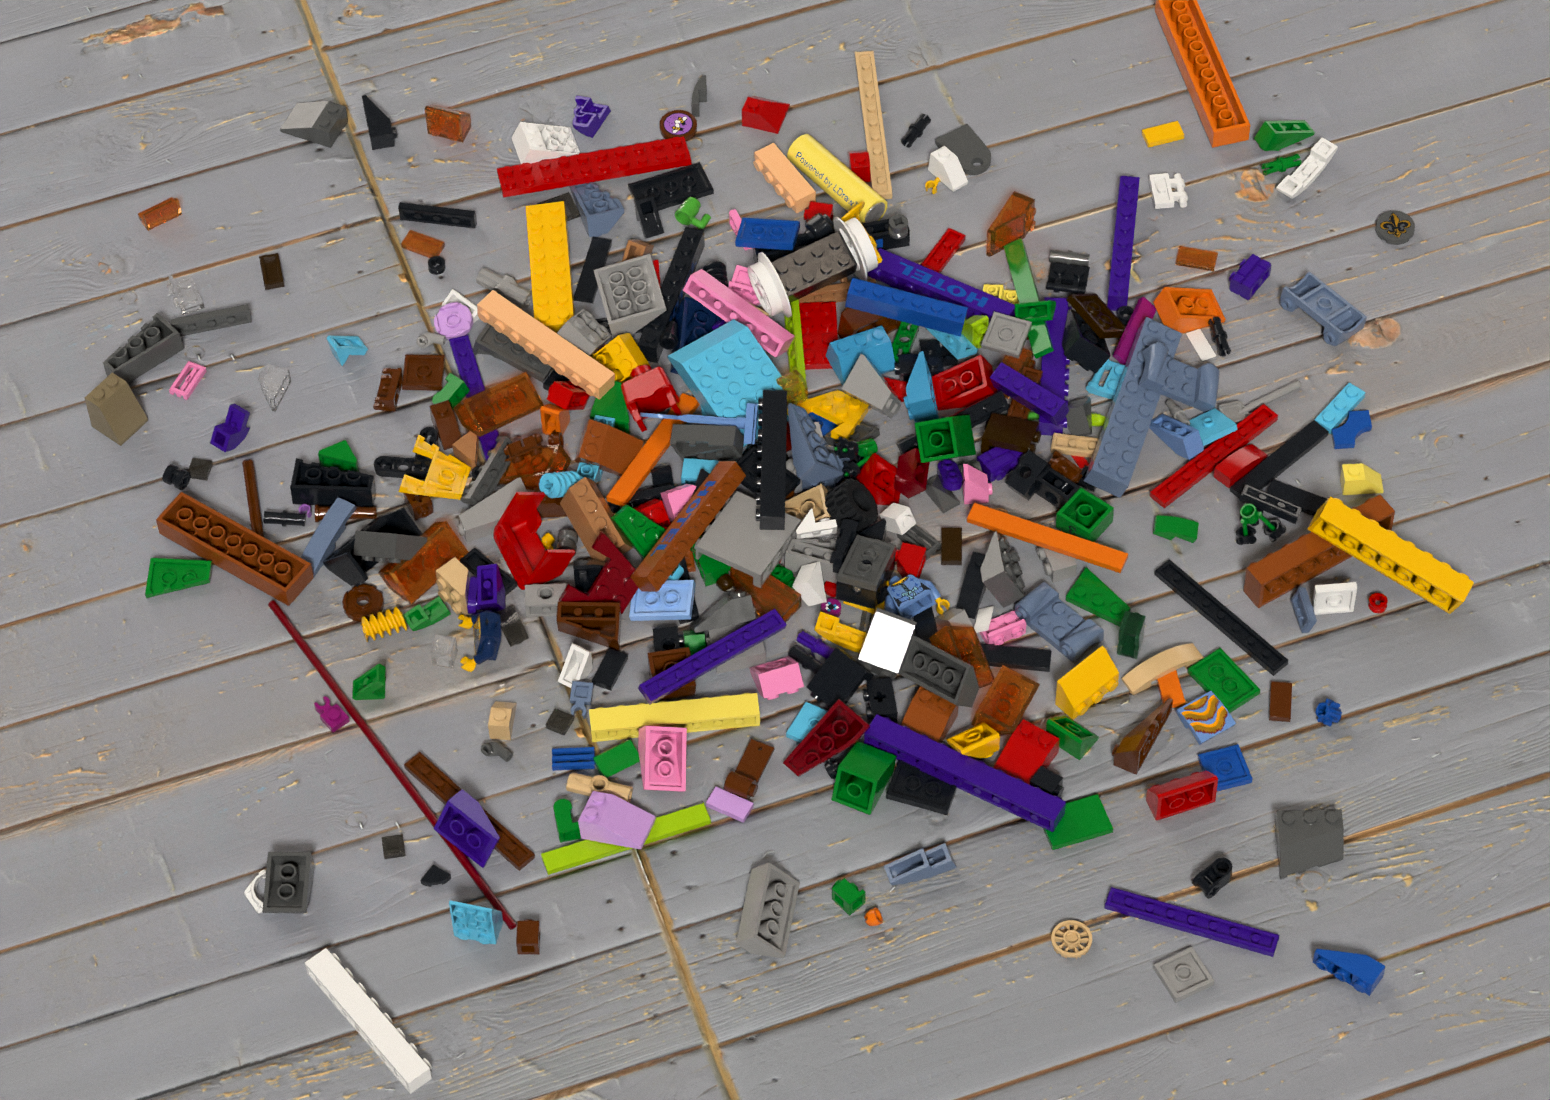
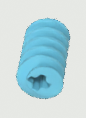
(557, 483)

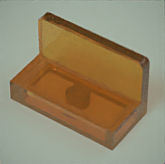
(160, 213)

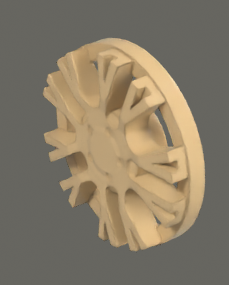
(1071, 939)

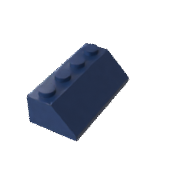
(693, 323)

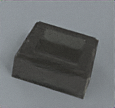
(200, 468)
(559, 721)
(393, 846)

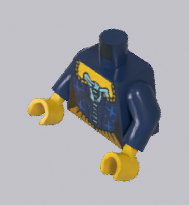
(486, 637)

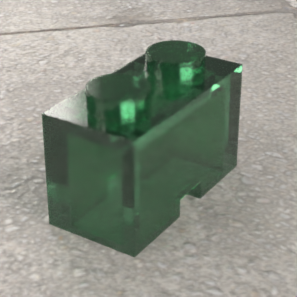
(1131, 634)

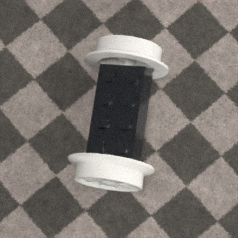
(812, 267)

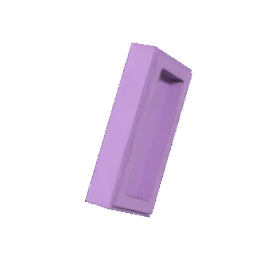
(729, 804)

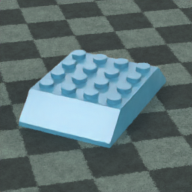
(726, 371)

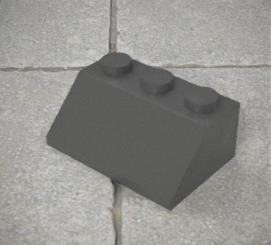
(386, 546)

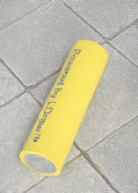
(835, 178)

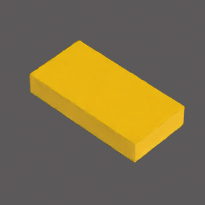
(1163, 134)

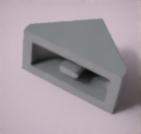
(954, 617)

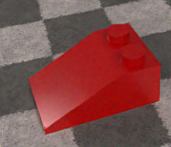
(963, 384)
(1027, 751)

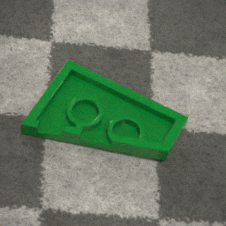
(638, 529)
(175, 575)
(1097, 598)

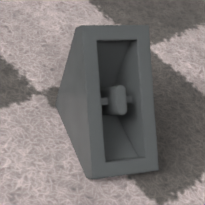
(1080, 417)

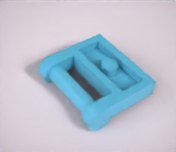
(1111, 382)

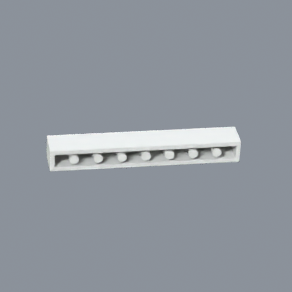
(368, 1020)

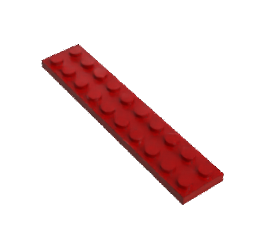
(593, 166)

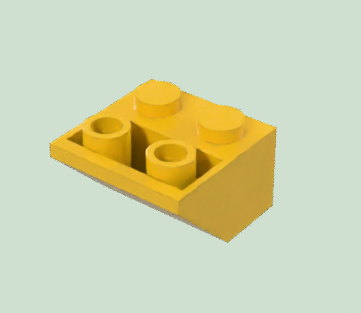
(621, 356)

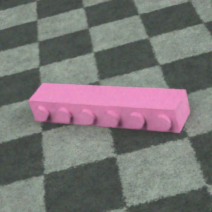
(731, 306)

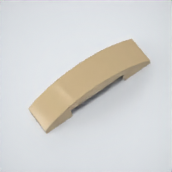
(1161, 665)

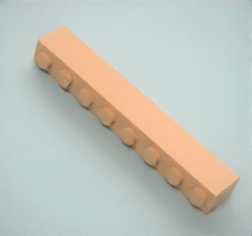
(546, 345)

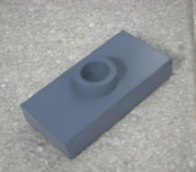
(1303, 610)

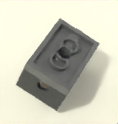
(865, 571)

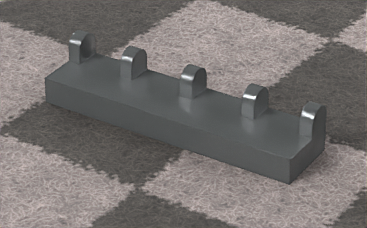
(212, 320)
(489, 473)

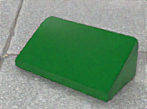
(1035, 311)
(616, 759)

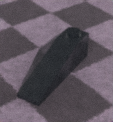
(586, 573)

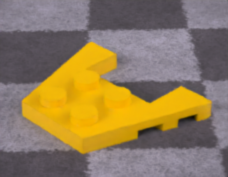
(839, 409)
(445, 475)

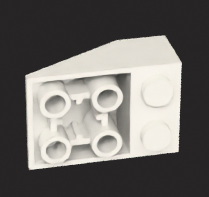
(542, 142)

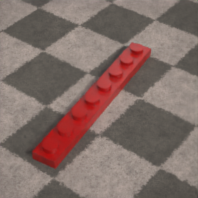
(1214, 454)

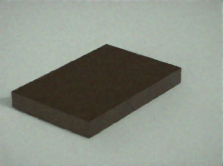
(1097, 315)

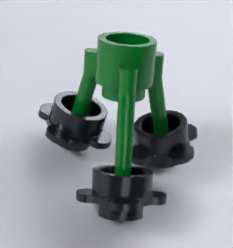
(850, 449)
(1250, 515)

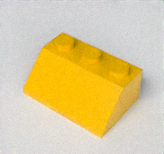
(1086, 683)

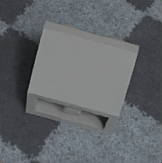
(584, 332)

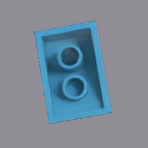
(920, 392)

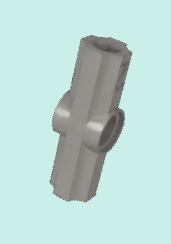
(505, 286)

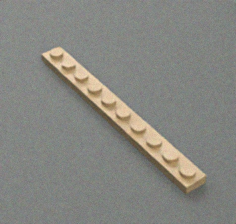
(873, 123)

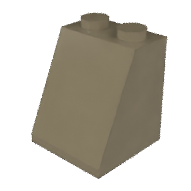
(115, 409)

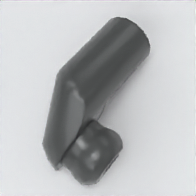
(496, 749)

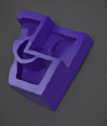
(589, 116)

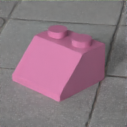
(777, 677)

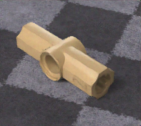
(586, 785)

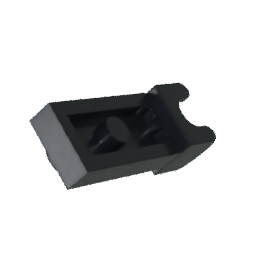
(848, 533)

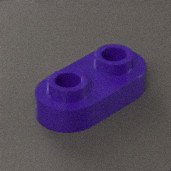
(949, 475)
(472, 596)

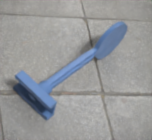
(748, 423)

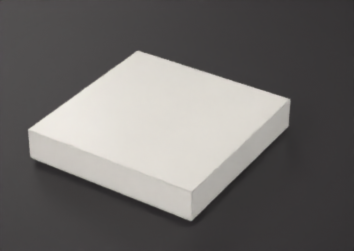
(1334, 598)

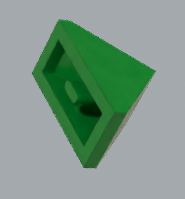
(338, 456)
(694, 641)

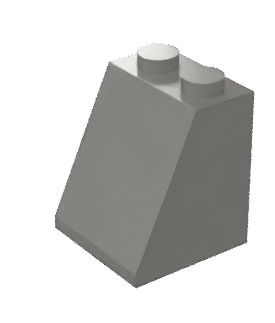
(871, 388)

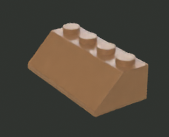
(590, 516)

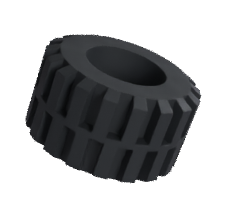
(852, 502)

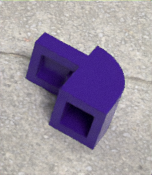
(233, 431)

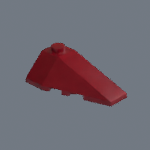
(830, 736)

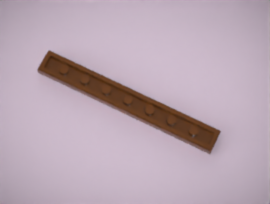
(445, 788)

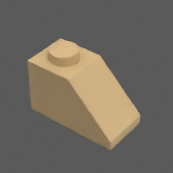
(501, 720)

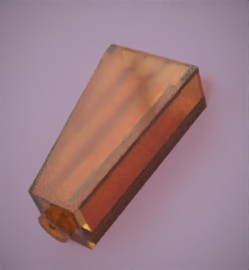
(770, 596)

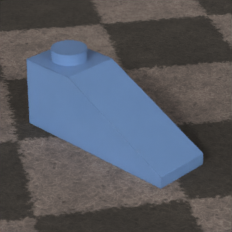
(1178, 436)

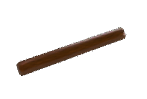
(252, 497)

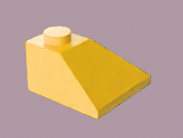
(977, 741)

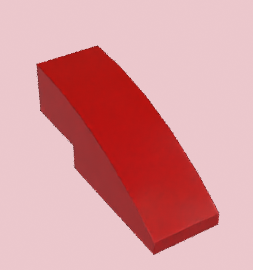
(1238, 464)

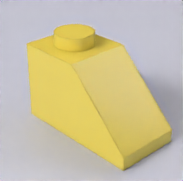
(1360, 479)

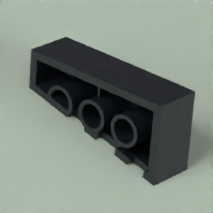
(323, 485)

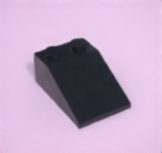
(1083, 344)

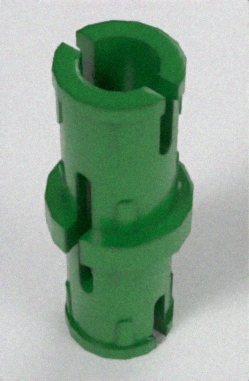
(1281, 164)

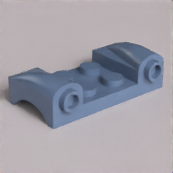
(1326, 307)
(1178, 380)
(1058, 622)

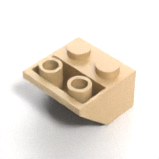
(454, 585)

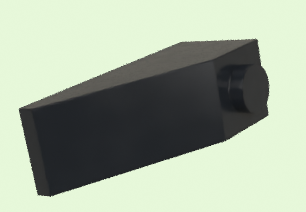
(378, 125)
(973, 587)

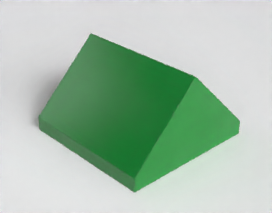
(1073, 737)

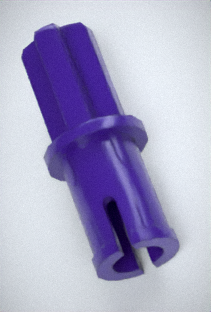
(814, 644)

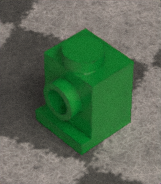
(848, 896)

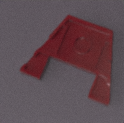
(612, 583)

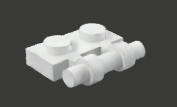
(1162, 192)

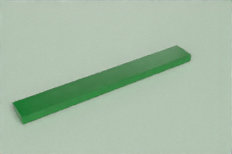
(1027, 292)

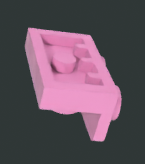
(1004, 629)

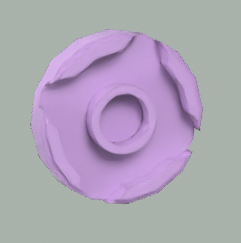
(453, 320)

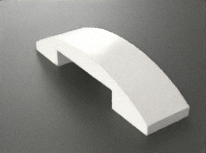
(1308, 170)

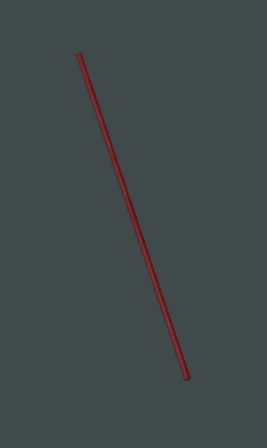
(389, 761)

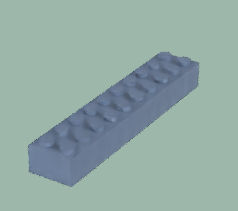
(1128, 414)

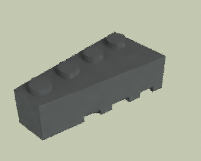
(145, 350)

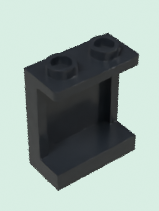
(838, 678)

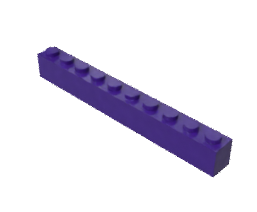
(966, 773)

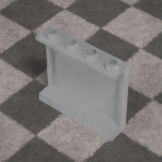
(741, 544)

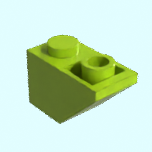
(975, 329)

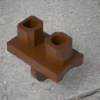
(1065, 467)

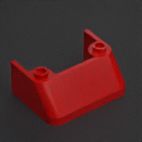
(521, 546)

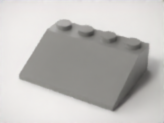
(630, 294)

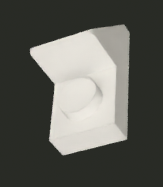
(810, 529)

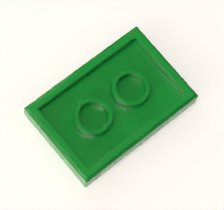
(1225, 679)
(1081, 822)

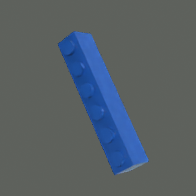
(906, 307)

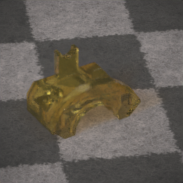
(795, 386)

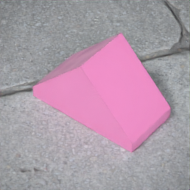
(676, 499)

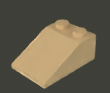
(812, 498)

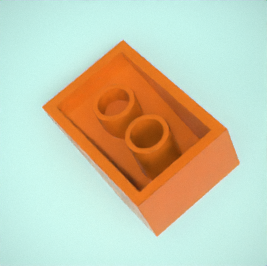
(1187, 308)

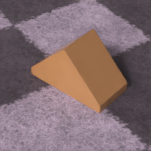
(467, 449)

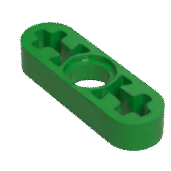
(905, 346)

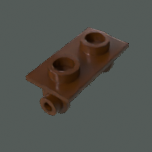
(532, 447)

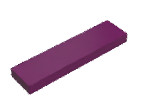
(1142, 310)

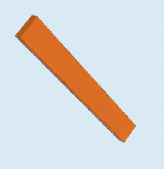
(649, 455)
(1047, 537)

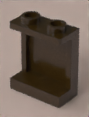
(1010, 434)

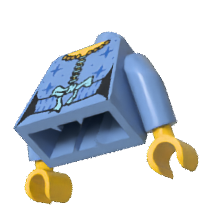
(911, 596)

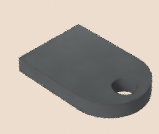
(967, 148)

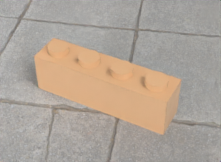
(784, 178)

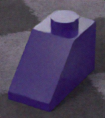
(490, 588)

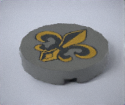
(1395, 227)

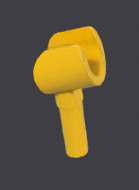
(932, 184)
(547, 541)

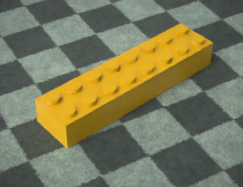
(550, 264)
(1390, 555)

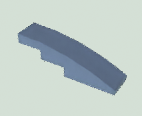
(327, 533)

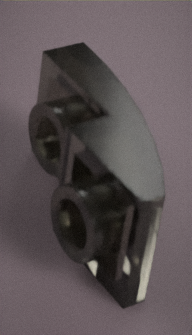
(512, 626)

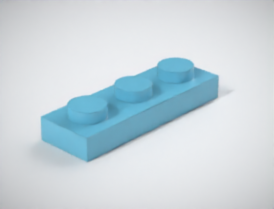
(1340, 406)

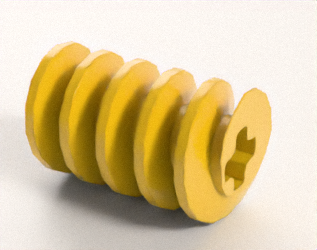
(383, 623)

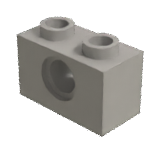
(535, 600)

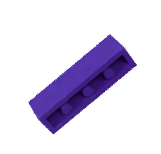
(1029, 394)

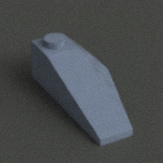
(596, 208)
(809, 452)

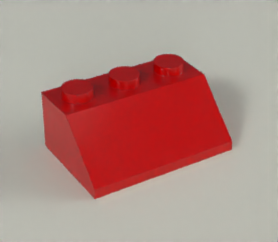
(1182, 794)

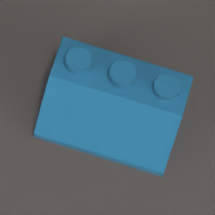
(871, 343)

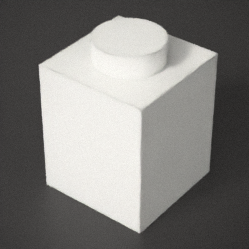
(898, 518)

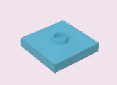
(1213, 426)
(805, 721)

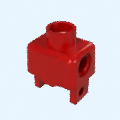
(649, 392)

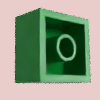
(1084, 516)

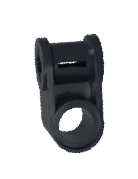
(1212, 880)

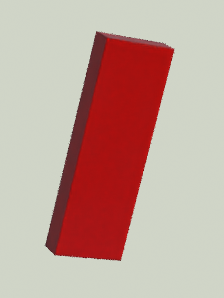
(944, 250)

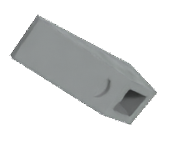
(1056, 564)

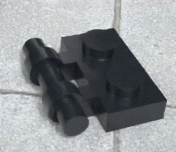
(1067, 278)

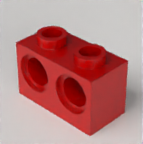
(567, 395)

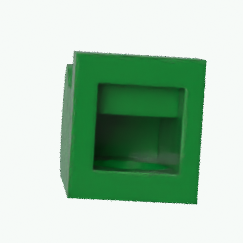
(453, 391)
(563, 818)

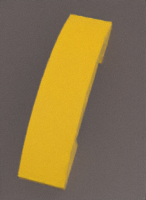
(839, 634)

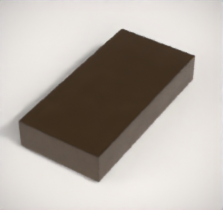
(271, 271)
(951, 546)

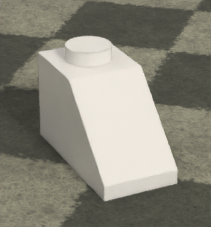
(947, 168)

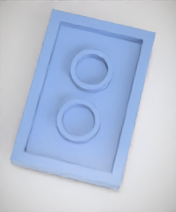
(671, 602)

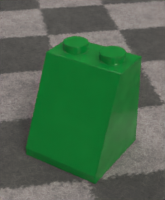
(945, 438)
(863, 777)

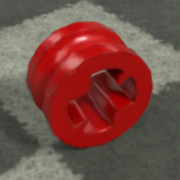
(1378, 608)

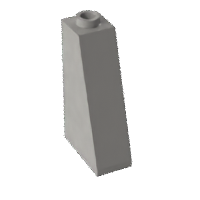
(484, 516)

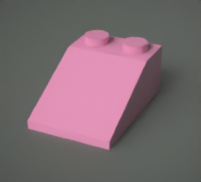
(663, 758)

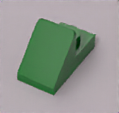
(370, 684)

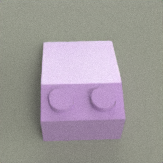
(614, 821)

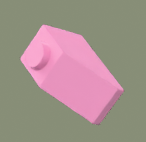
(975, 486)

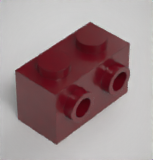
(911, 474)

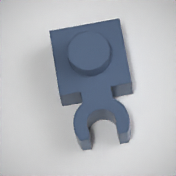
(581, 695)

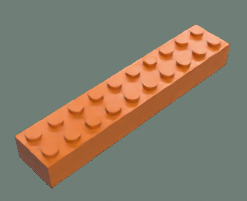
(1203, 71)

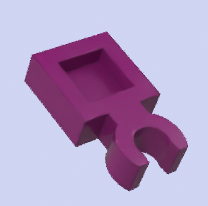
(332, 716)

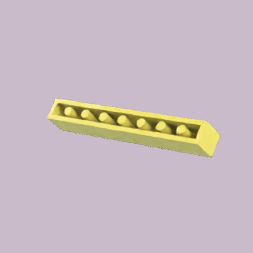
(693, 714)

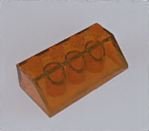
(499, 405)
(418, 575)

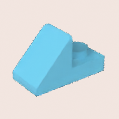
(344, 346)

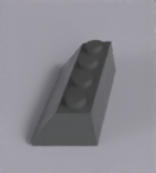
(939, 672)

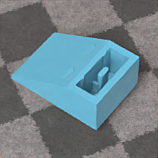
(475, 922)

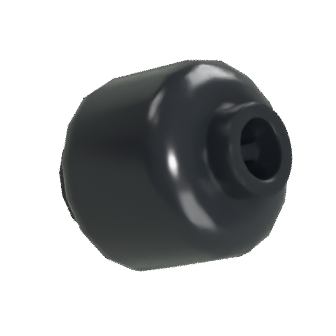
(819, 227)

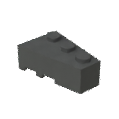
(707, 442)

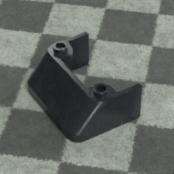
(351, 567)

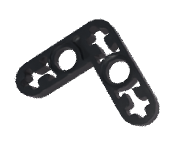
(419, 461)

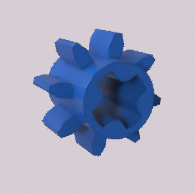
(1328, 712)

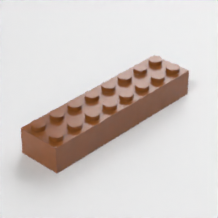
(235, 548)
(1304, 558)

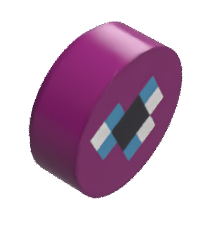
(831, 607)

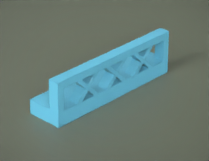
(955, 344)

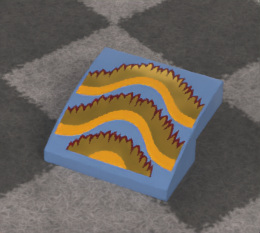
(1205, 717)

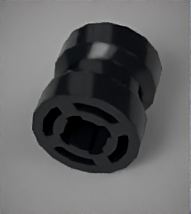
(177, 477)

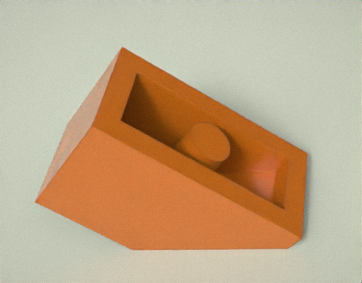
(554, 419)

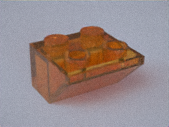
(447, 122)

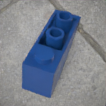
(1353, 968)

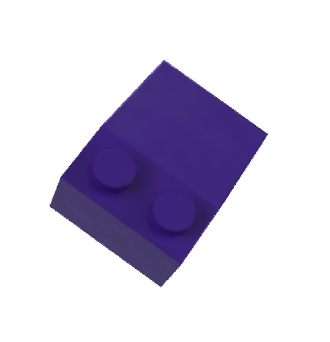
(468, 827)

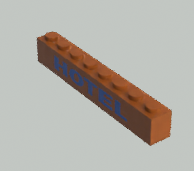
(688, 526)

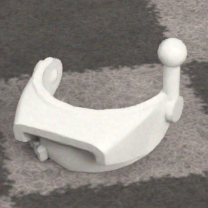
(251, 892)

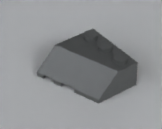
(1308, 839)

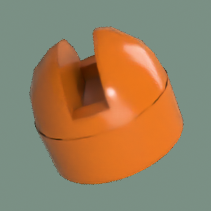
(873, 917)

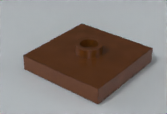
(423, 372)

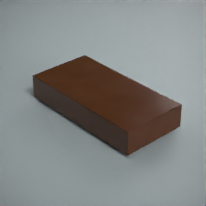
(1280, 701)

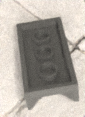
(501, 347)

